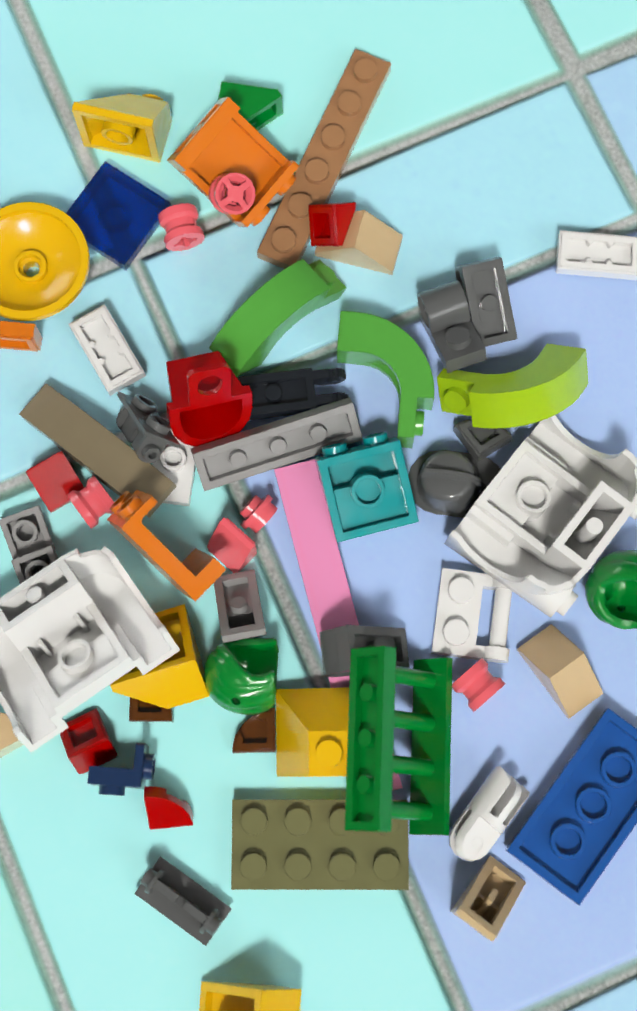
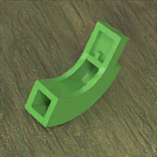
(273, 311)
(388, 348)

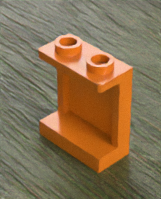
(232, 145)
(191, 576)

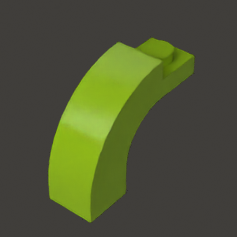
(518, 396)

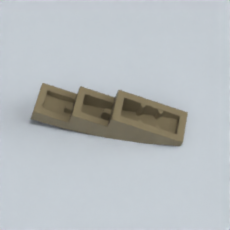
(94, 446)

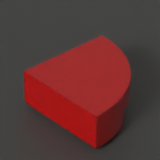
(165, 809)

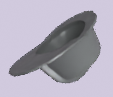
(449, 481)

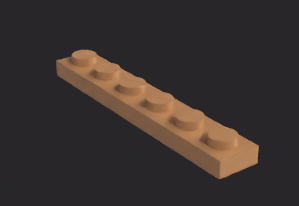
(324, 158)

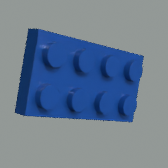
(584, 811)

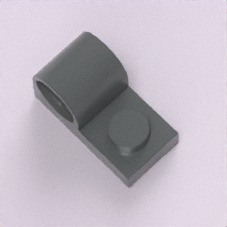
(488, 300)
(449, 327)
(337, 646)

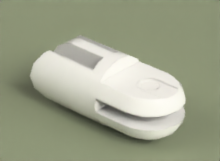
(487, 815)

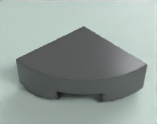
(481, 441)

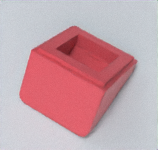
(231, 546)

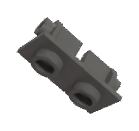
(144, 427)
(182, 901)

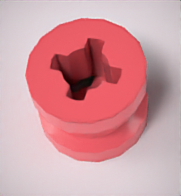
(239, 190)
(181, 227)
(91, 501)
(478, 684)

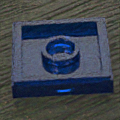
(117, 214)

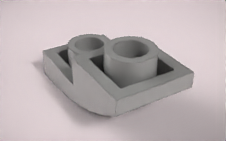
(28, 542)

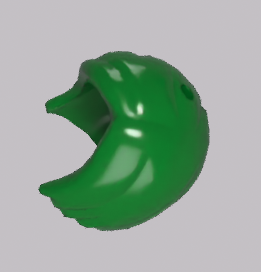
(613, 589)
(243, 675)

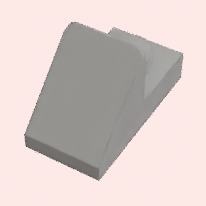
(239, 606)

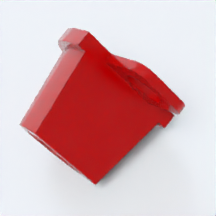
(206, 399)

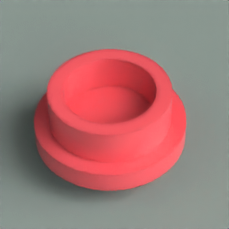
(257, 512)

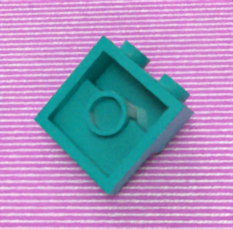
(366, 486)

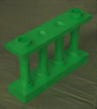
(372, 743)

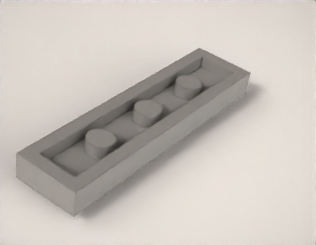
(276, 444)

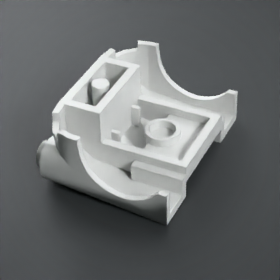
(548, 516)
(70, 638)

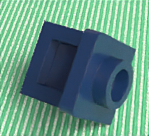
(115, 780)

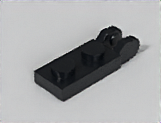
(291, 391)

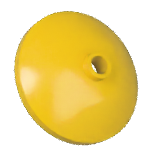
(45, 239)

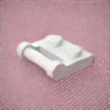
(460, 612)

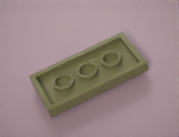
(308, 848)

